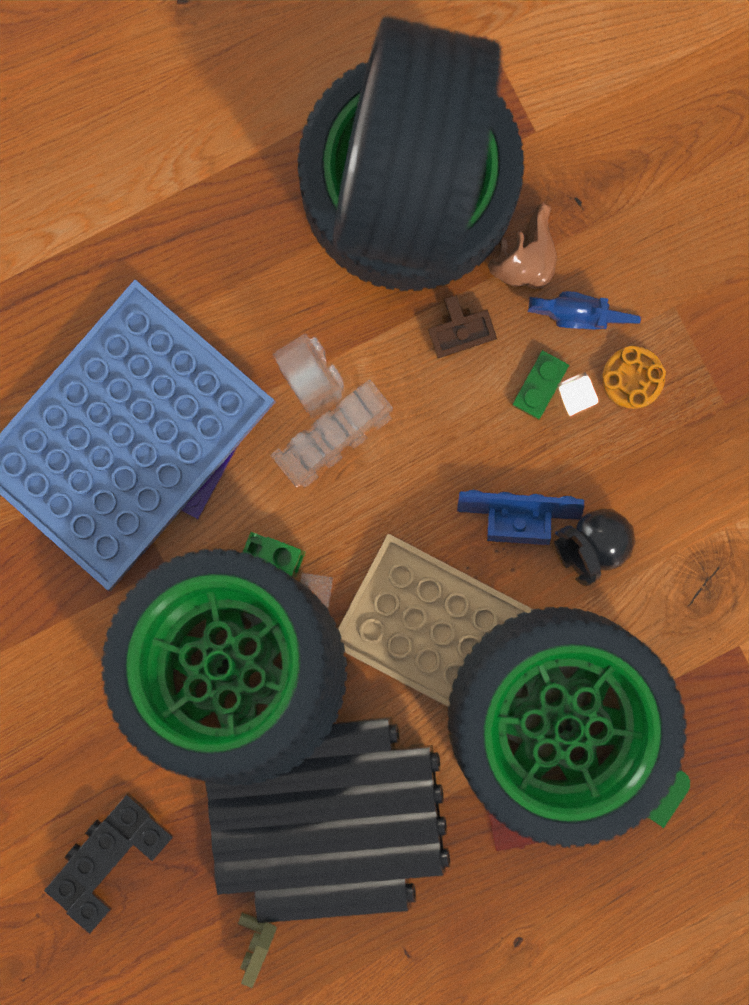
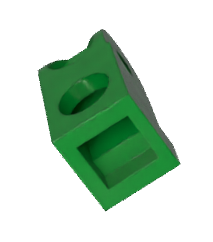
(276, 552)
(672, 801)

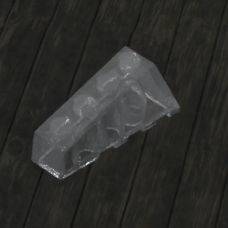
(333, 434)

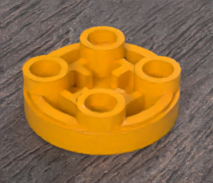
(633, 377)

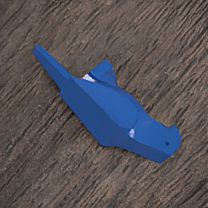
(579, 311)

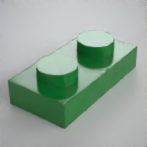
(540, 385)

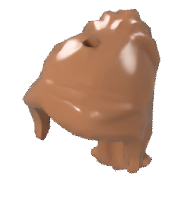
(531, 262)

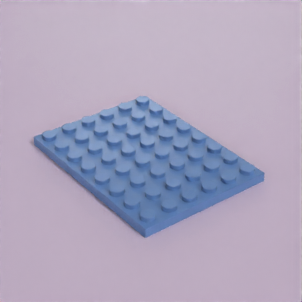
(125, 434)

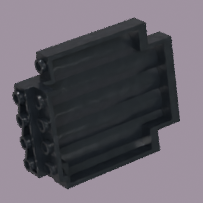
(335, 829)

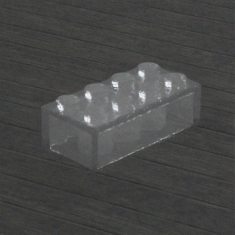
(307, 374)

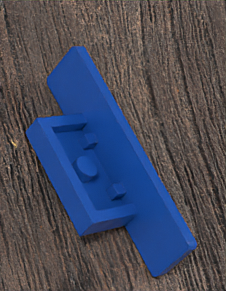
(520, 516)

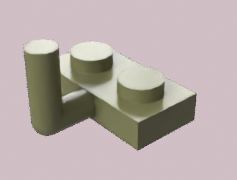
(259, 946)

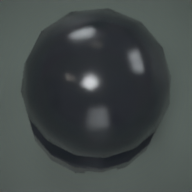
(598, 543)

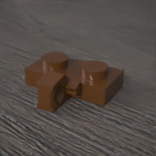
(461, 329)

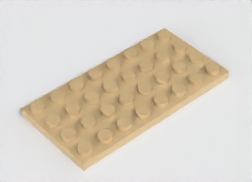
(423, 619)

